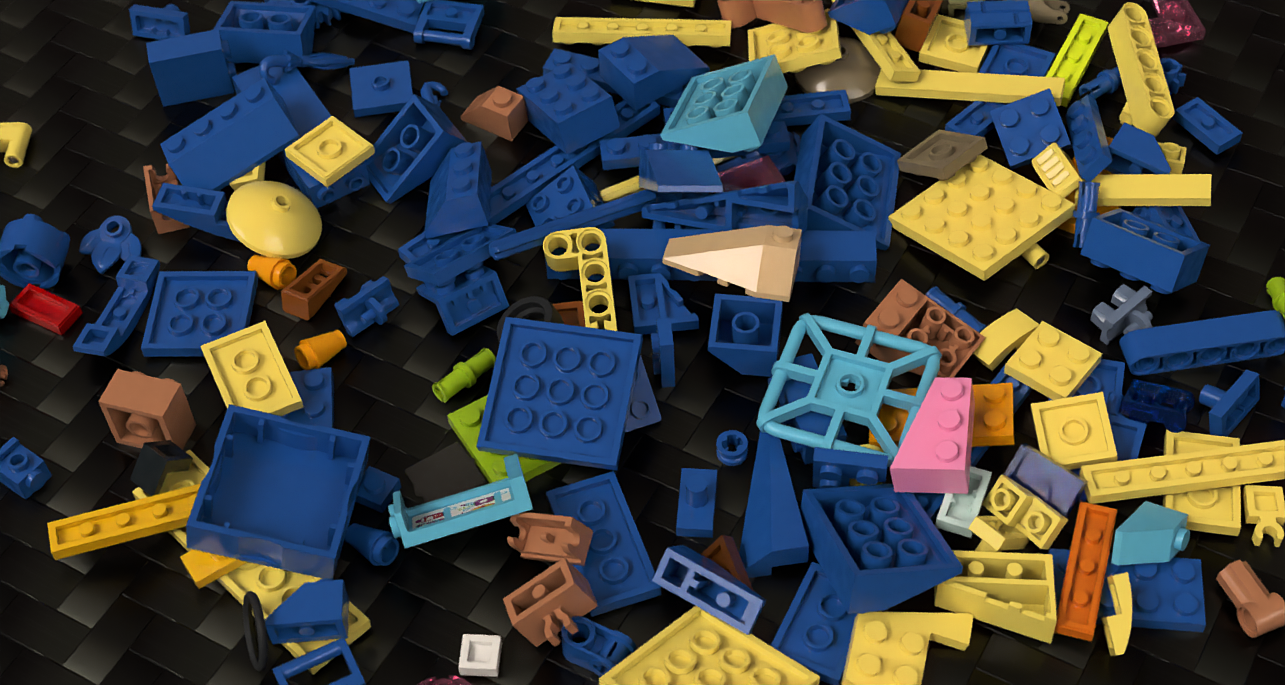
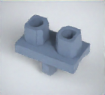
(1129, 315)

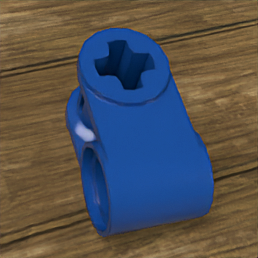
(602, 647)

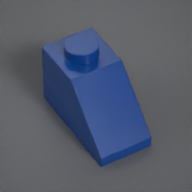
(1136, 153)
(311, 614)

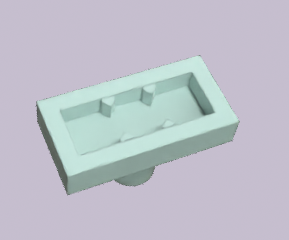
(961, 509)

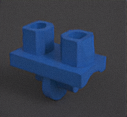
(367, 306)

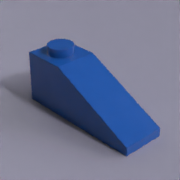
(709, 587)

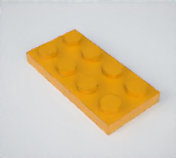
(992, 416)

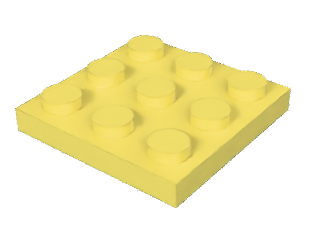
(796, 48)

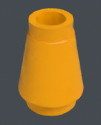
(273, 270)
(318, 350)

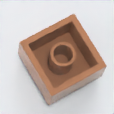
(146, 409)

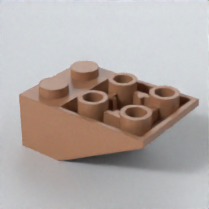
(919, 318)

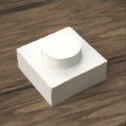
(480, 655)

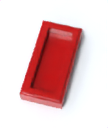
(45, 309)

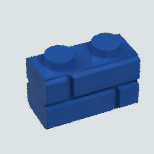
(998, 22)

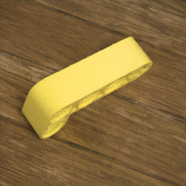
(588, 264)

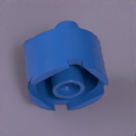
(32, 252)

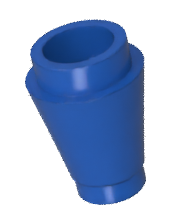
(373, 544)

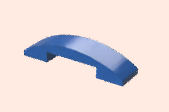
(123, 310)

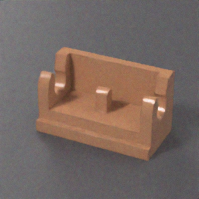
(153, 184)
(551, 538)

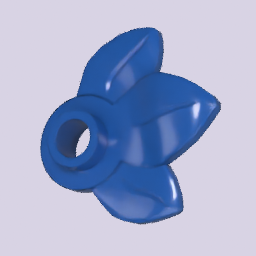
(109, 247)

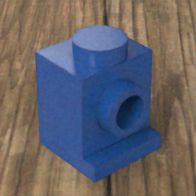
(22, 469)

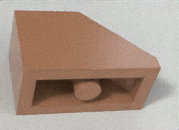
(498, 112)

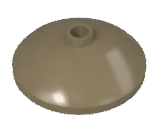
(853, 72)

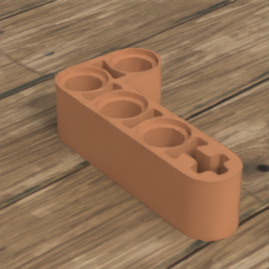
(795, 14)

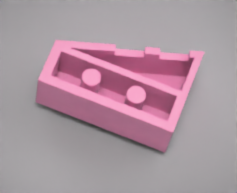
(939, 442)

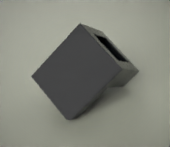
(155, 462)

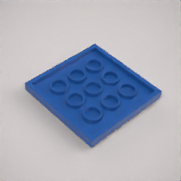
(560, 393)

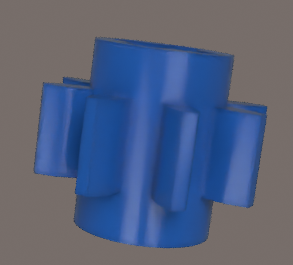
(1173, 74)

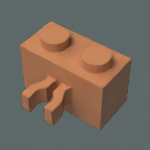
(549, 603)

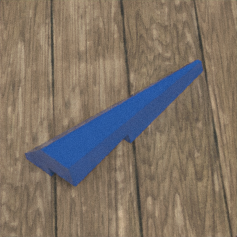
(744, 208)
(772, 523)

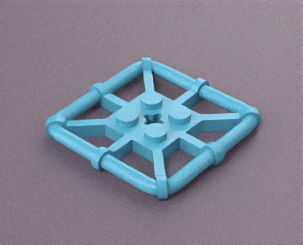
(837, 370)

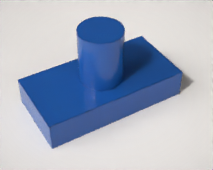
(159, 22)
(1231, 405)
(696, 503)

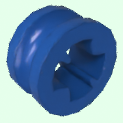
(735, 438)

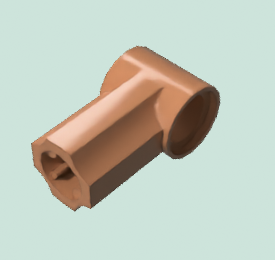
(1256, 607)

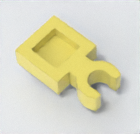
(1265, 508)

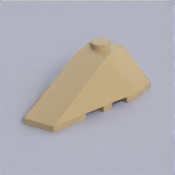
(754, 258)

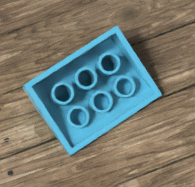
(728, 107)

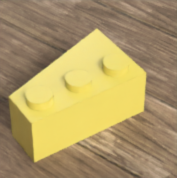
(1004, 591)

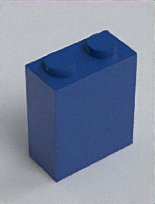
(191, 67)

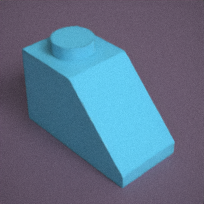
(1150, 536)

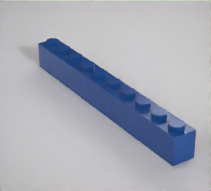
(823, 255)

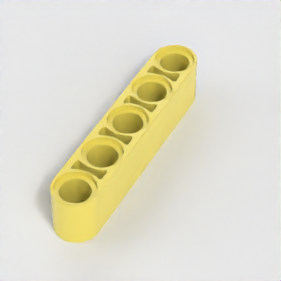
(1140, 69)

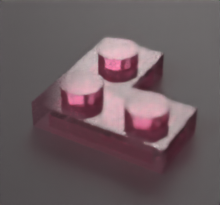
(1175, 23)

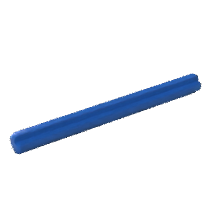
(590, 217)

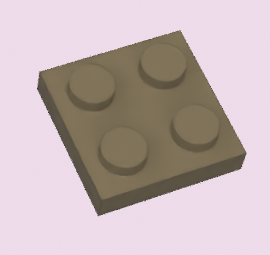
(942, 154)

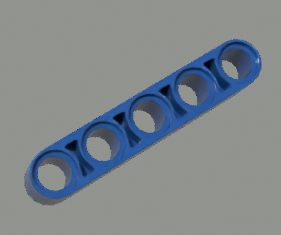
(1204, 342)

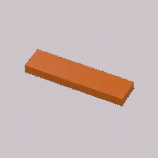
(1085, 571)

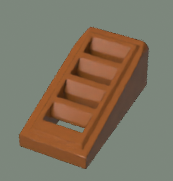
(317, 289)

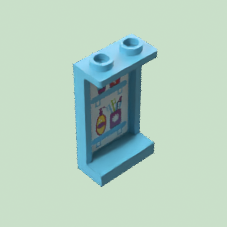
(461, 509)

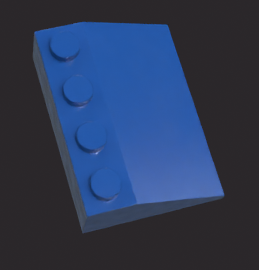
(847, 180)
(875, 545)

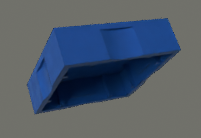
(278, 493)

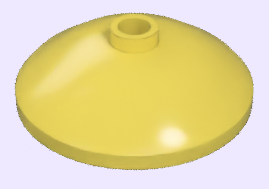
(274, 219)

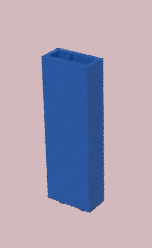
(307, 114)

